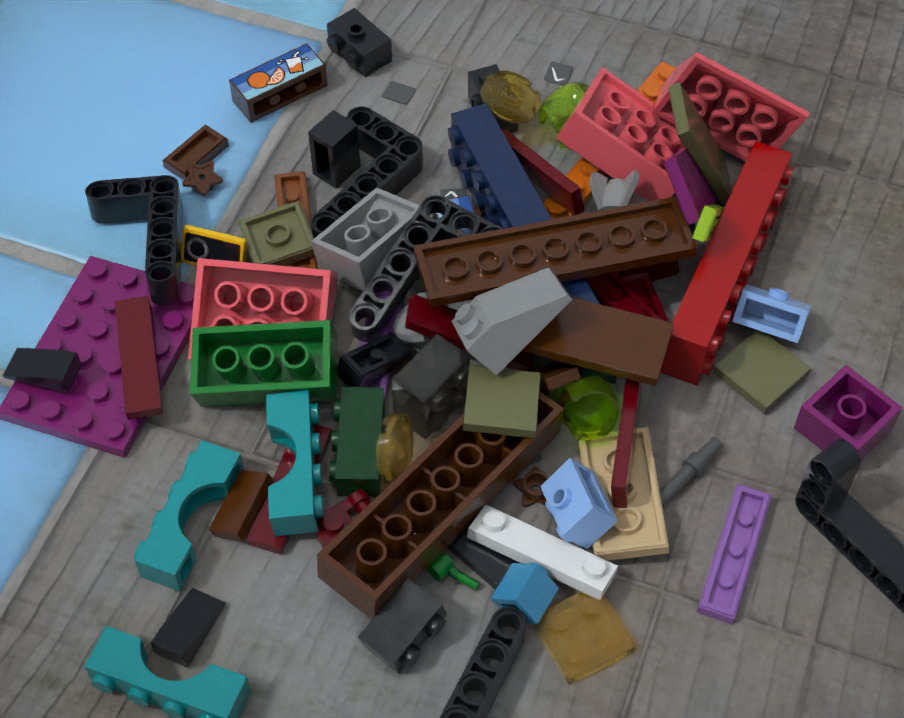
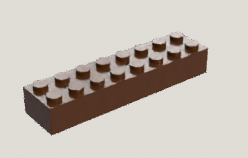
(428, 509)

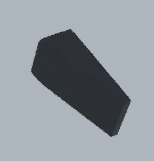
(372, 361)
(44, 368)
(187, 627)

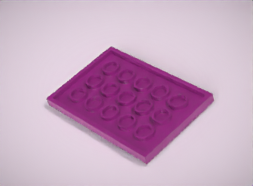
(87, 325)

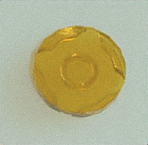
(511, 97)
(395, 446)

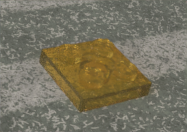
(584, 635)

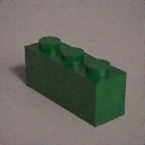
(360, 424)

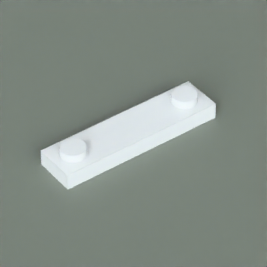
(529, 544)

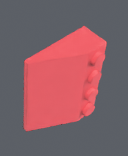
(731, 106)
(621, 134)
(260, 294)

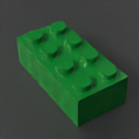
(260, 359)

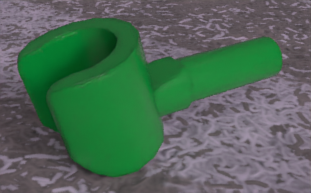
(445, 566)

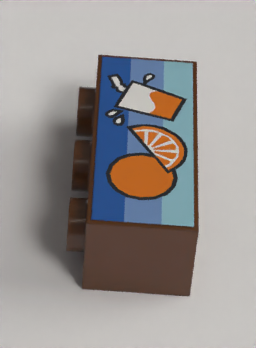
(278, 82)

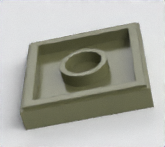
(278, 235)
(761, 370)
(502, 402)

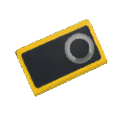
(211, 245)

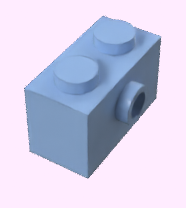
(772, 312)
(578, 504)

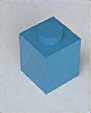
(526, 589)

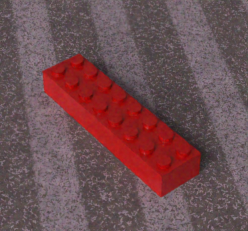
(727, 263)

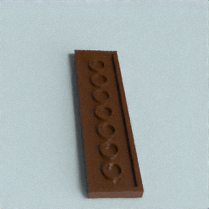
(569, 246)

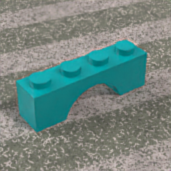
(207, 478)
(294, 499)
(121, 665)

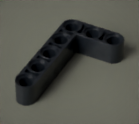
(396, 164)
(159, 203)
(402, 253)
(846, 524)
(484, 678)

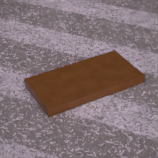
(605, 341)

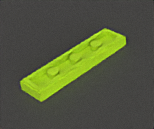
(707, 222)

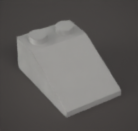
(363, 237)
(509, 317)

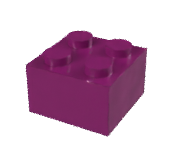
(848, 410)

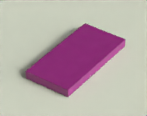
(689, 185)

